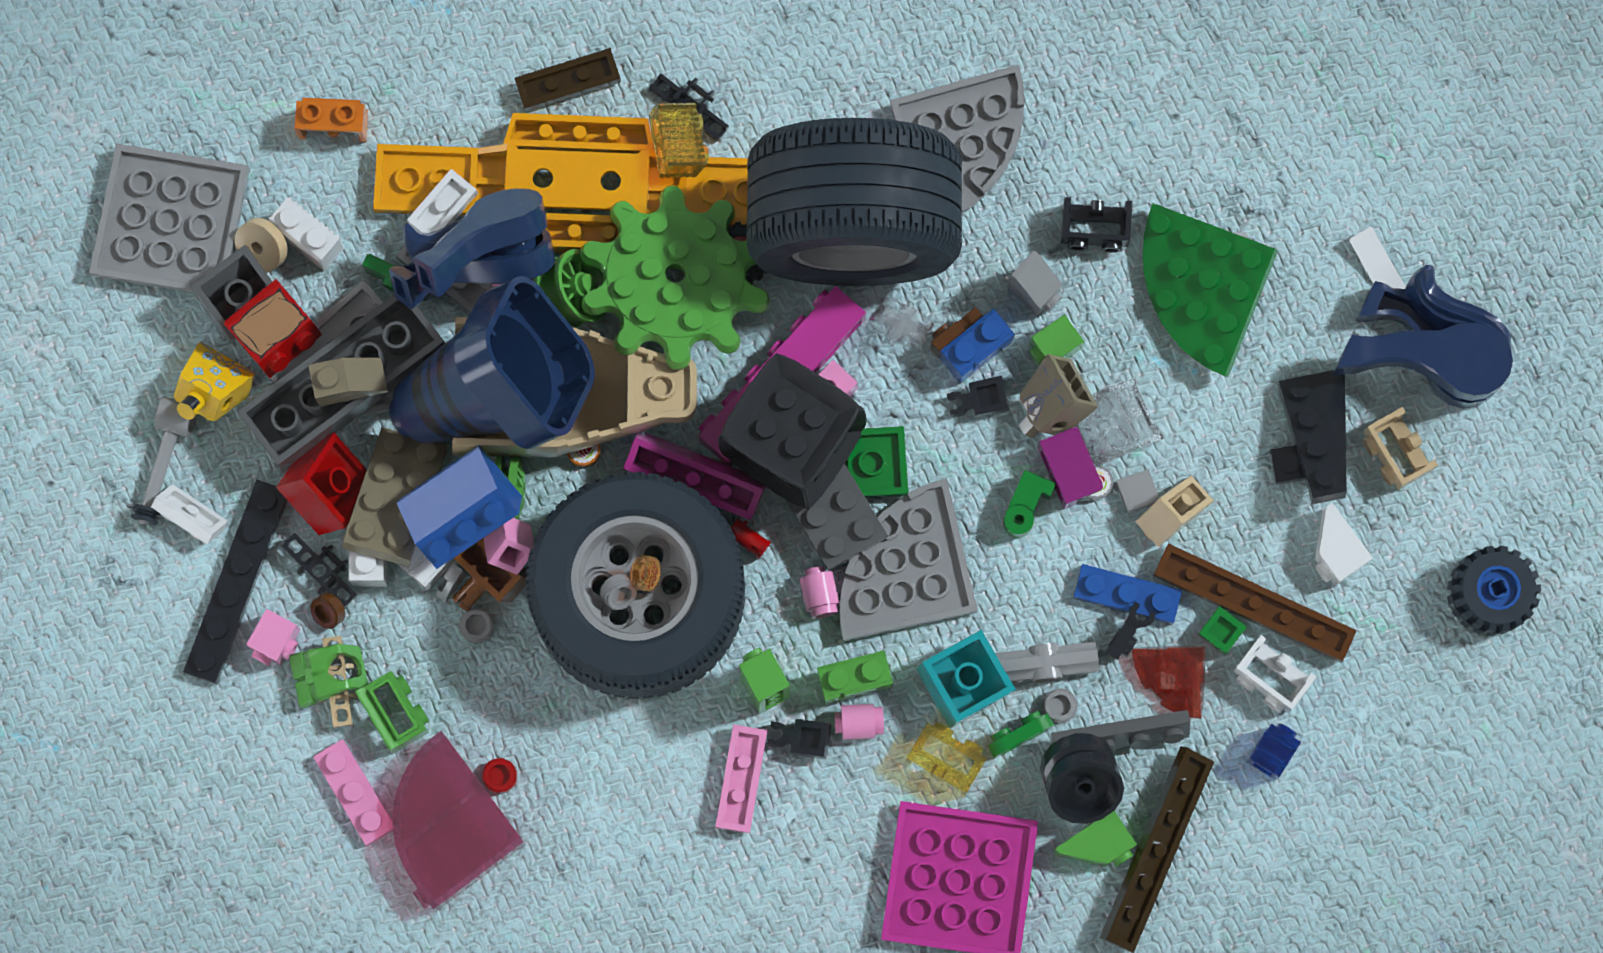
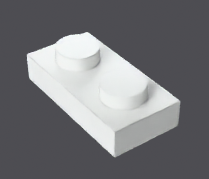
(443, 204)
(189, 514)

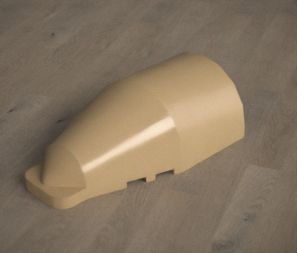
(626, 398)

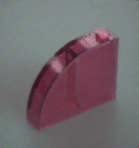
(447, 825)

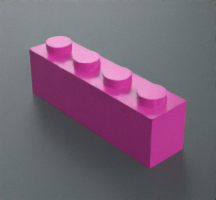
(716, 481)

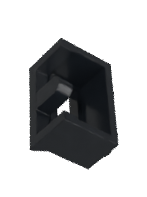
(1096, 213)

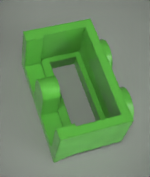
(381, 720)

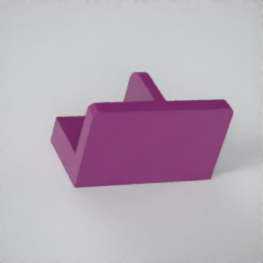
(1069, 466)

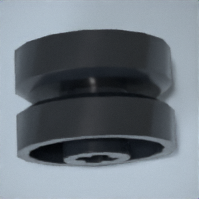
(1081, 778)

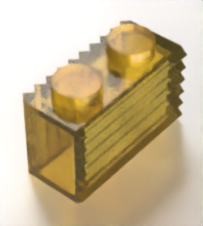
(678, 140)

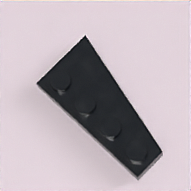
(1318, 428)

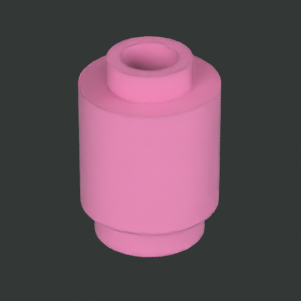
(819, 592)
(859, 721)

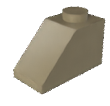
(347, 379)

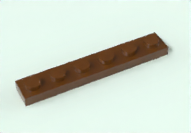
(1255, 603)

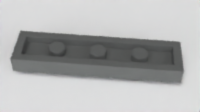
(1137, 732)

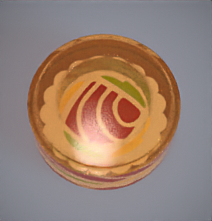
(645, 573)

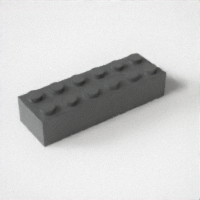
(287, 414)

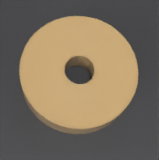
(263, 241)

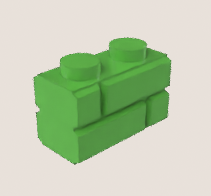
(854, 677)

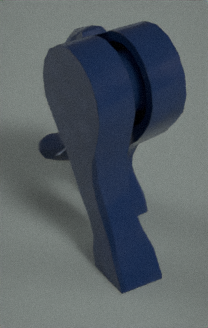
(490, 245)
(1447, 340)

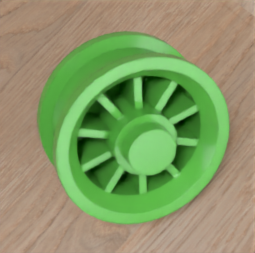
(566, 285)

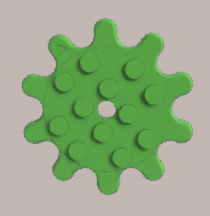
(664, 310)

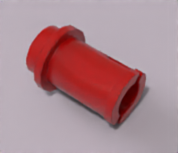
(749, 539)

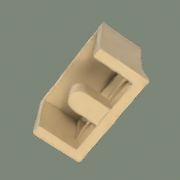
(1408, 443)

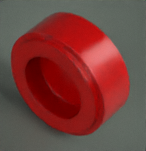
(499, 775)

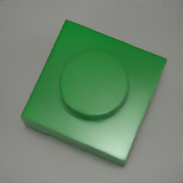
(1222, 630)

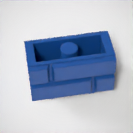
(976, 346)

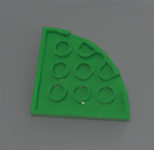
(1203, 284)

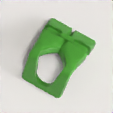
(312, 673)

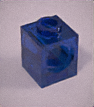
(1274, 750)

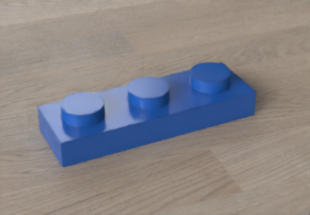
(1121, 591)

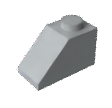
(1035, 284)

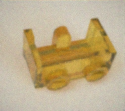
(940, 769)

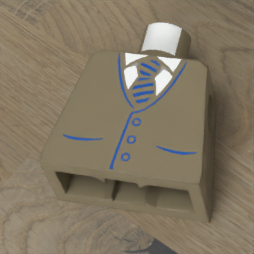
(1055, 398)

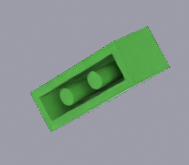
(763, 679)

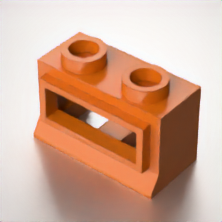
(331, 116)

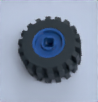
(1493, 590)

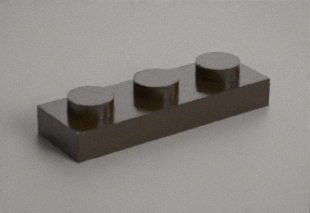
(567, 79)

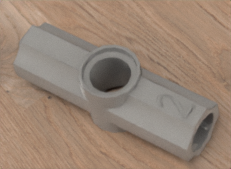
(1050, 662)

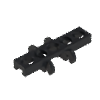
(701, 107)
(315, 560)

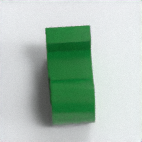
(1019, 515)

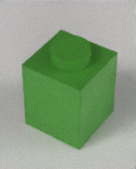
(1057, 339)

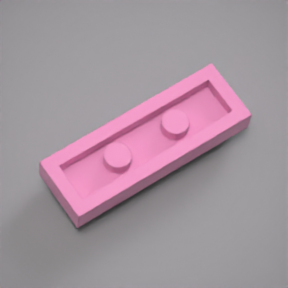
(741, 779)
(354, 792)

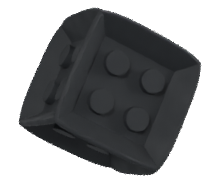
(792, 431)

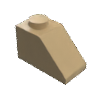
(1174, 511)

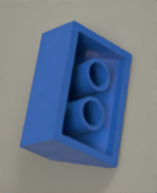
(459, 506)

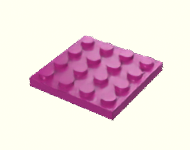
(959, 879)

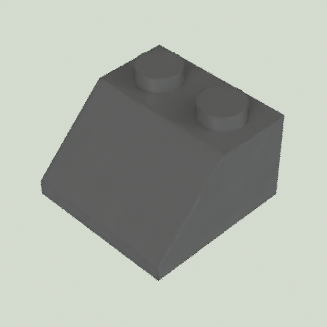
(230, 287)

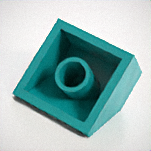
(965, 679)

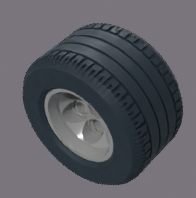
(854, 202)
(636, 516)

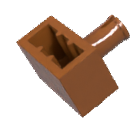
(498, 582)

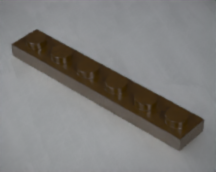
(1156, 849)

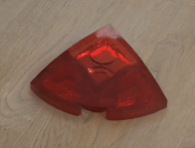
(1174, 675)

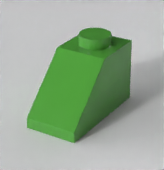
(1099, 843)

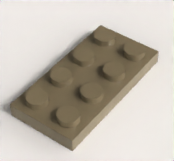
(393, 471)

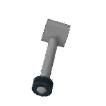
(172, 425)

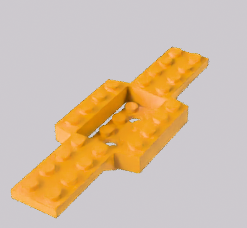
(577, 155)

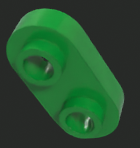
(1032, 727)

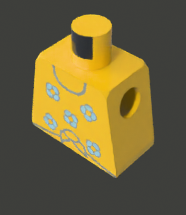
(211, 384)

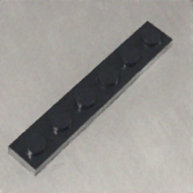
(236, 583)

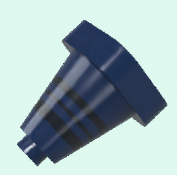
(505, 371)

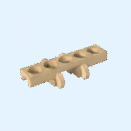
(340, 670)

